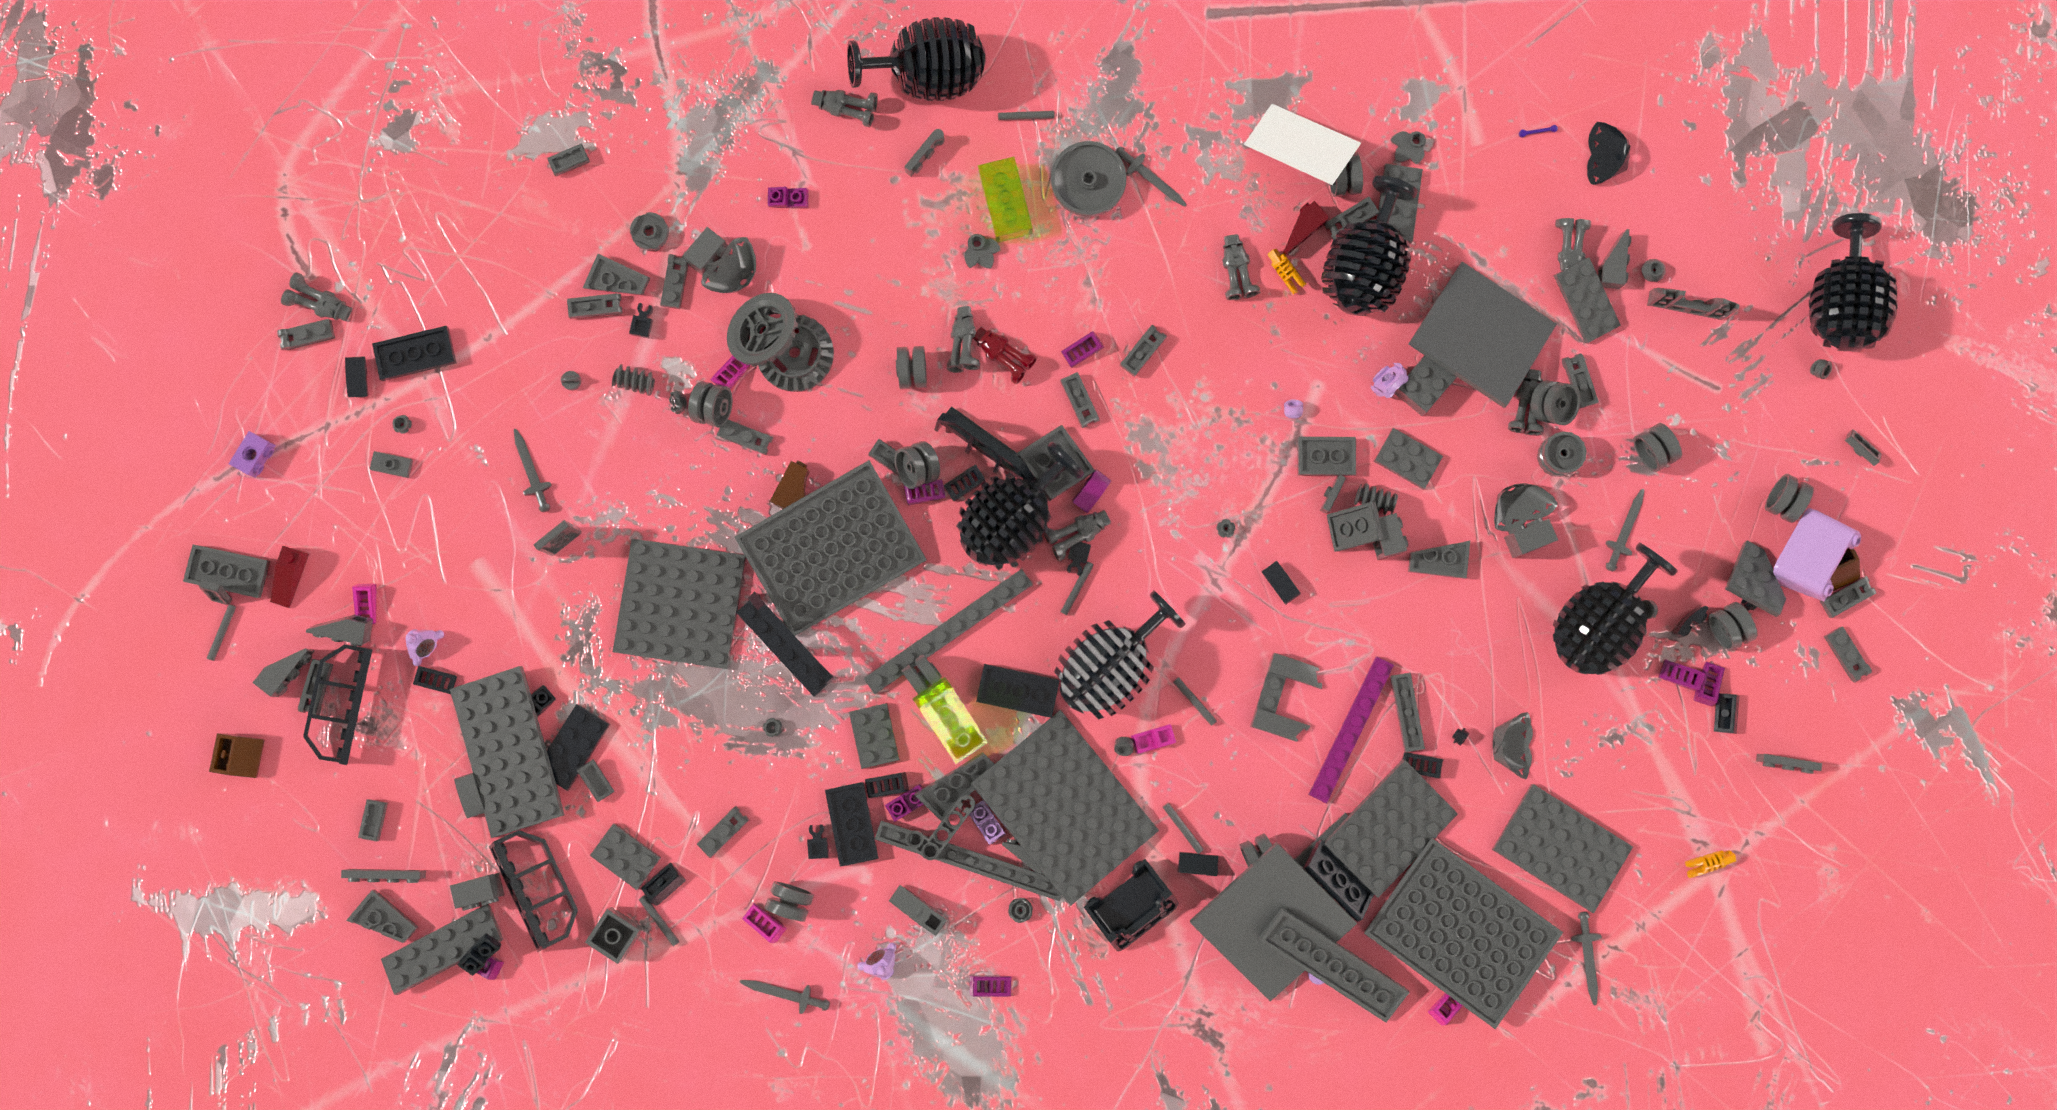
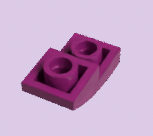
(788, 198)
(1092, 491)
(904, 803)

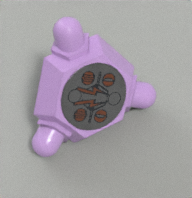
(422, 643)
(880, 962)

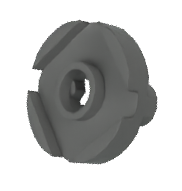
(646, 221)

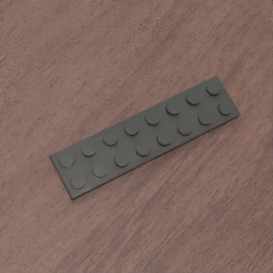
(1333, 964)

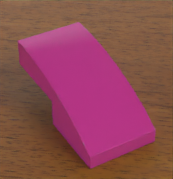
(1153, 739)

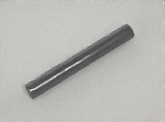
(1025, 115)
(1077, 587)
(221, 632)
(1194, 700)
(1183, 828)
(658, 920)

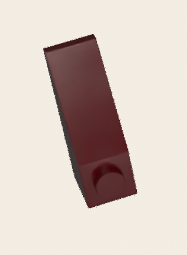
(1308, 222)
(287, 575)

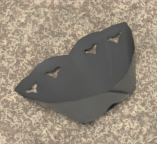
(732, 268)
(1521, 504)
(1511, 745)

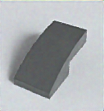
(469, 795)

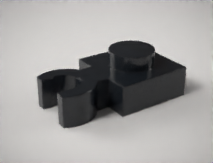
(641, 324)
(1079, 554)
(817, 846)

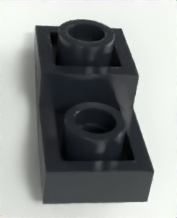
(356, 376)
(1281, 582)
(1693, 618)
(542, 699)
(478, 954)

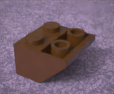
(1847, 570)
(236, 755)

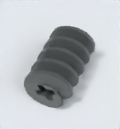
(633, 380)
(1382, 501)

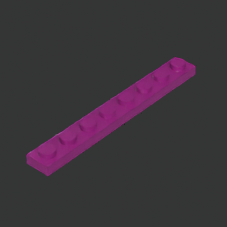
(1351, 730)

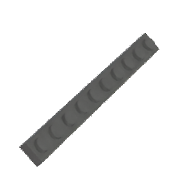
(949, 630)
(972, 862)

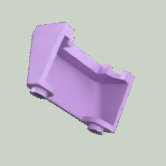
(1814, 554)

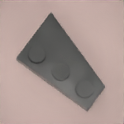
(615, 277)
(1441, 561)
(383, 917)

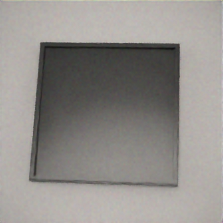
(1482, 334)
(1250, 903)

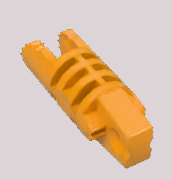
(1286, 270)
(1709, 862)

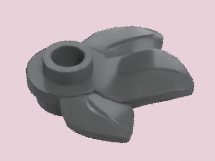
(1407, 148)
(983, 254)

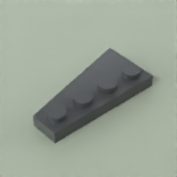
(945, 792)

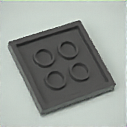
(1040, 460)

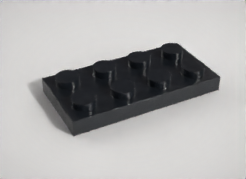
(414, 353)
(1017, 690)
(575, 744)
(851, 824)
(1339, 880)

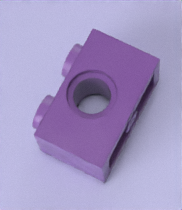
(242, 457)

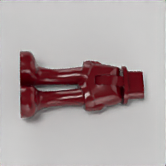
(995, 345)

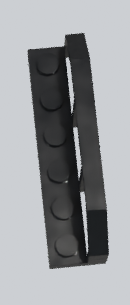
(985, 443)
(785, 645)
(351, 714)
(516, 886)

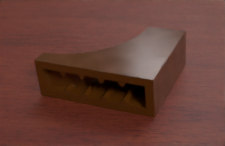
(791, 486)

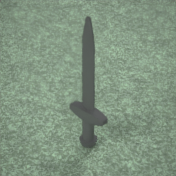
(1135, 165)
(536, 487)
(1619, 546)
(1586, 939)
(802, 998)

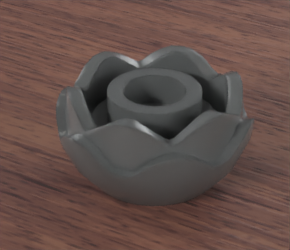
(1649, 274)
(678, 402)
(1026, 907)

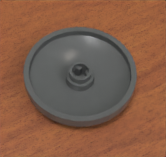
(1088, 178)

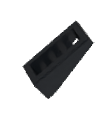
(981, 480)
(417, 680)
(1437, 774)
(902, 777)

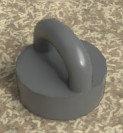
(1821, 368)
(571, 380)
(1650, 608)
(1124, 746)

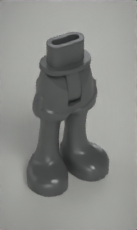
(836, 102)
(1569, 256)
(1237, 258)
(327, 303)
(962, 332)
(1524, 395)
(1087, 528)

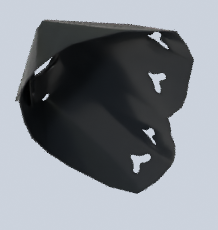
(1610, 154)

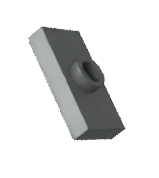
(568, 159)
(1863, 447)
(884, 455)
(391, 464)
(1331, 493)
(215, 592)
(595, 780)
(372, 820)

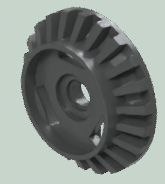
(749, 321)
(799, 374)

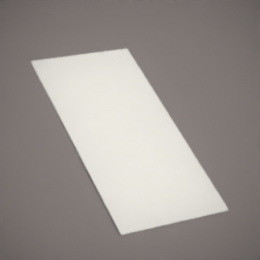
(1302, 144)

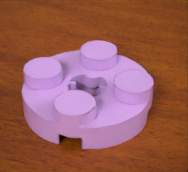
(1389, 380)

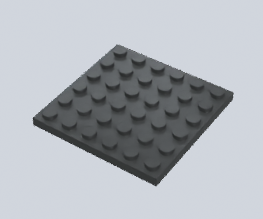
(679, 603)

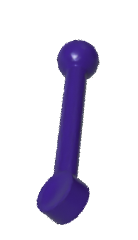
(1523, 133)

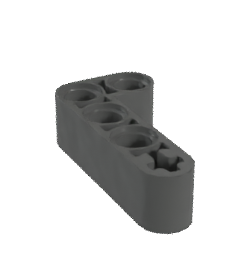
(944, 825)

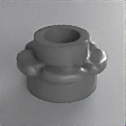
(397, 424)
(1225, 533)
(772, 732)

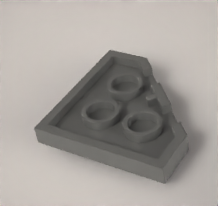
(1755, 581)

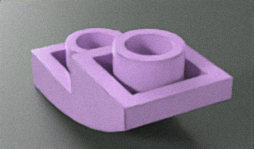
(986, 822)

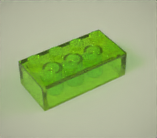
(1005, 199)
(950, 720)

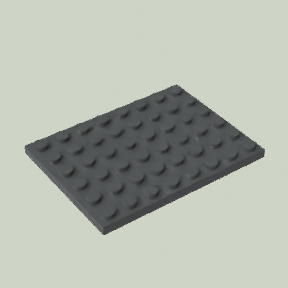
(830, 548)
(1065, 807)
(1463, 933)

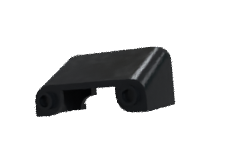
(1132, 907)

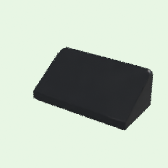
(1726, 713)
(1198, 864)
(663, 884)

